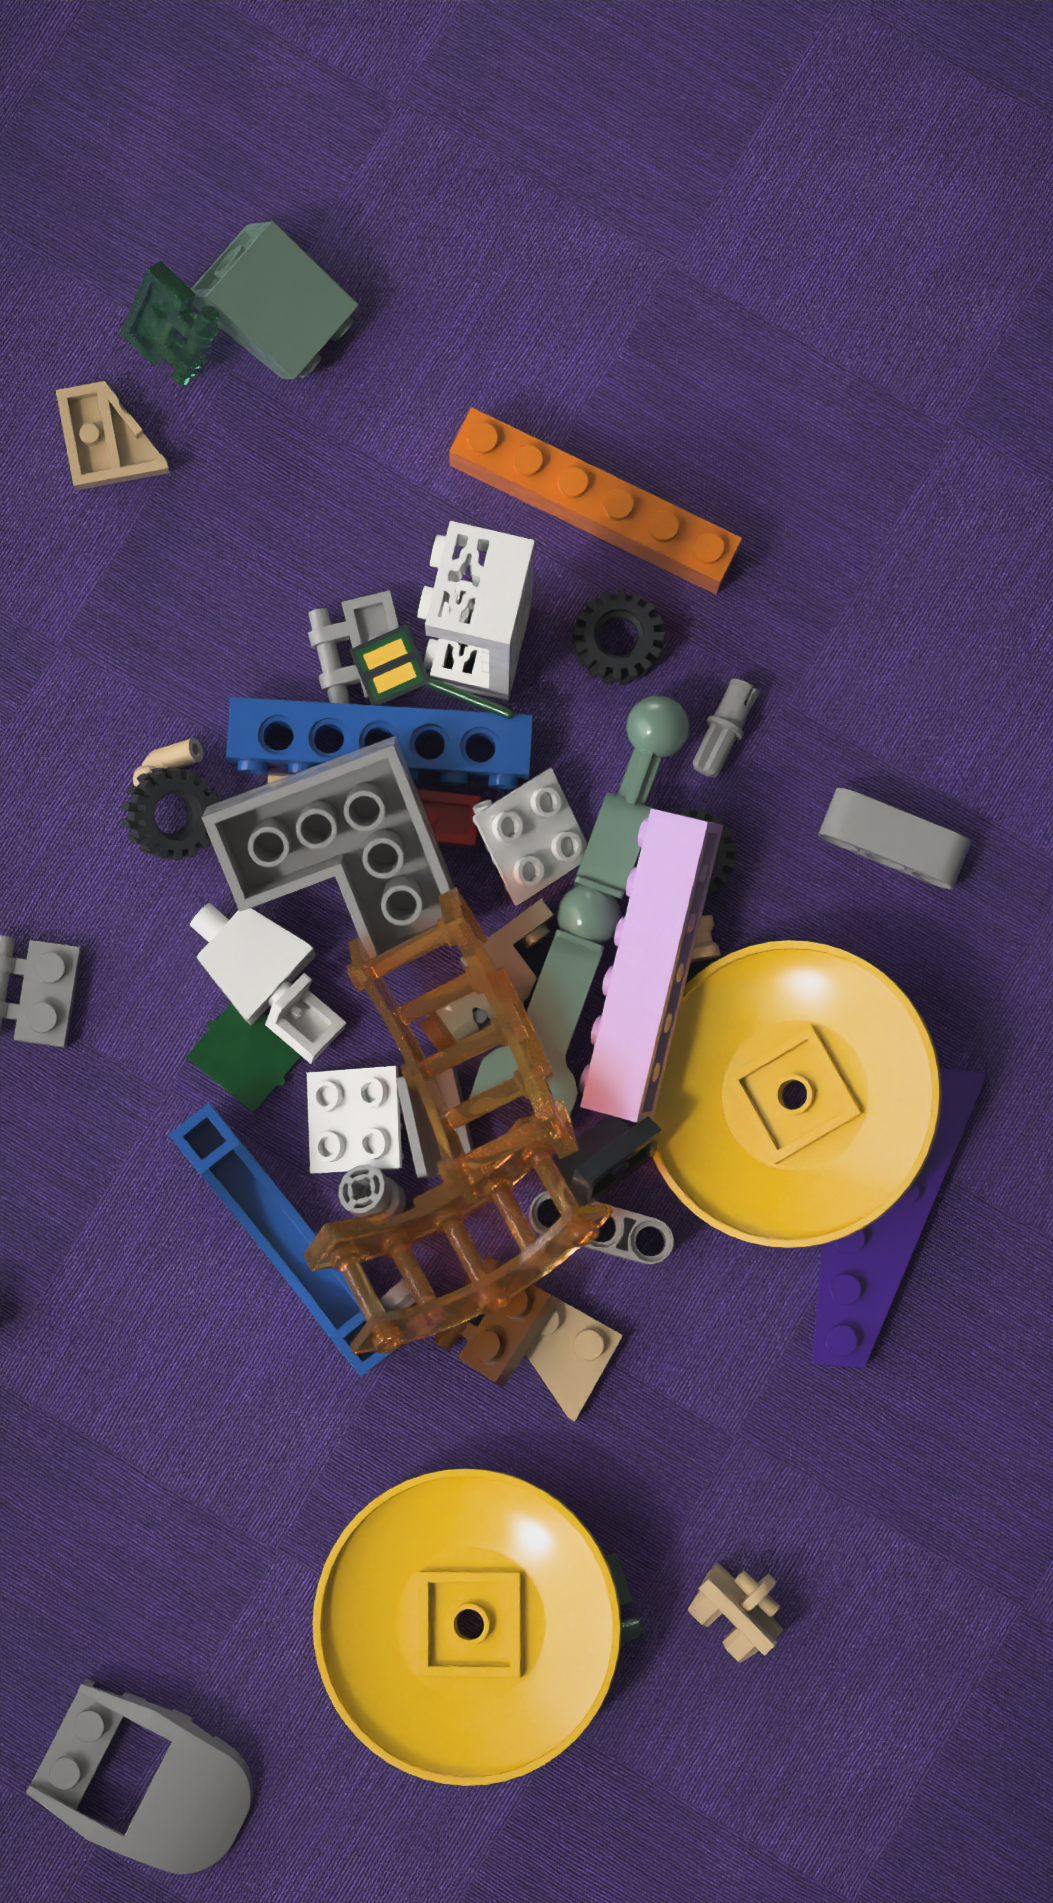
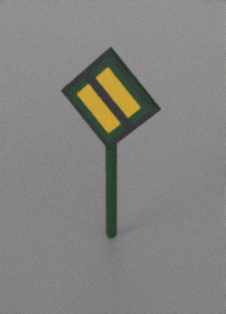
(393, 667)

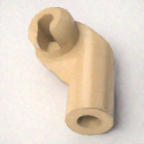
(172, 756)

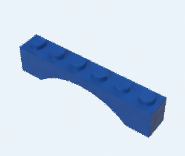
(274, 1226)

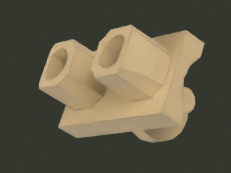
(746, 1607)

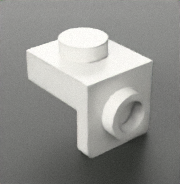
(303, 1018)

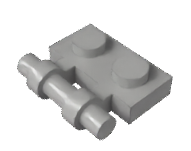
(365, 620)
(46, 990)

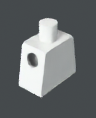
(249, 957)

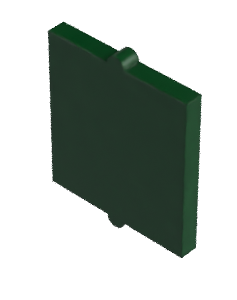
(244, 1057)

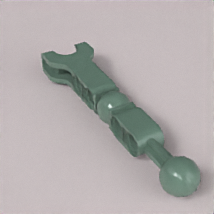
(591, 909)

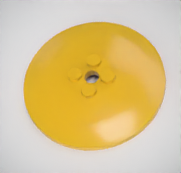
(868, 1110)
(393, 1642)

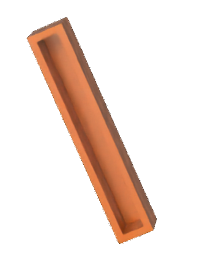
(593, 500)

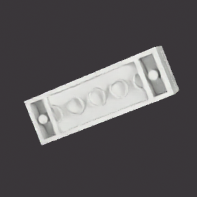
(494, 600)

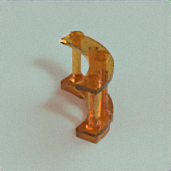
(510, 1027)
(444, 1210)

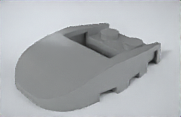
(190, 1804)

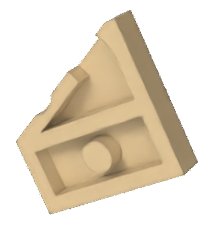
(104, 439)
(572, 1355)

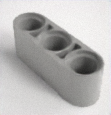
(894, 838)
(626, 1229)

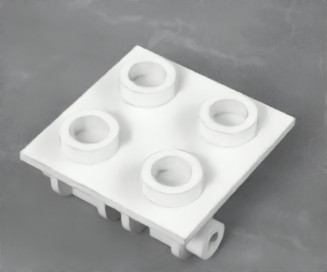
(531, 836)
(354, 1119)

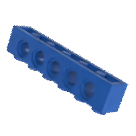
(255, 718)

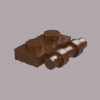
(503, 1336)

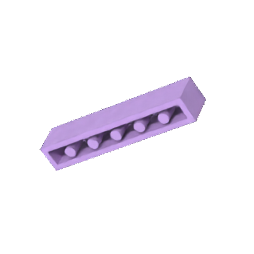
(650, 965)

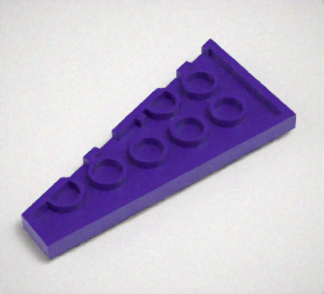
(865, 1269)

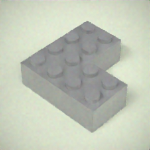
(341, 821)

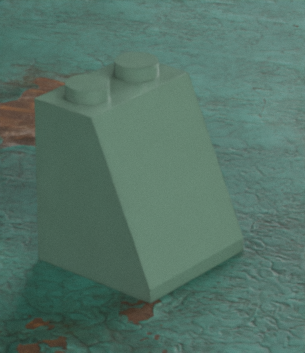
(275, 300)

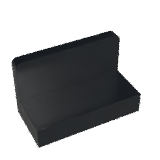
(607, 1156)

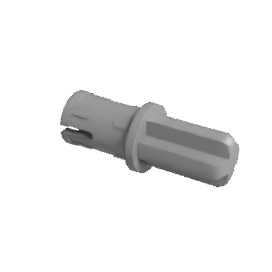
(725, 727)

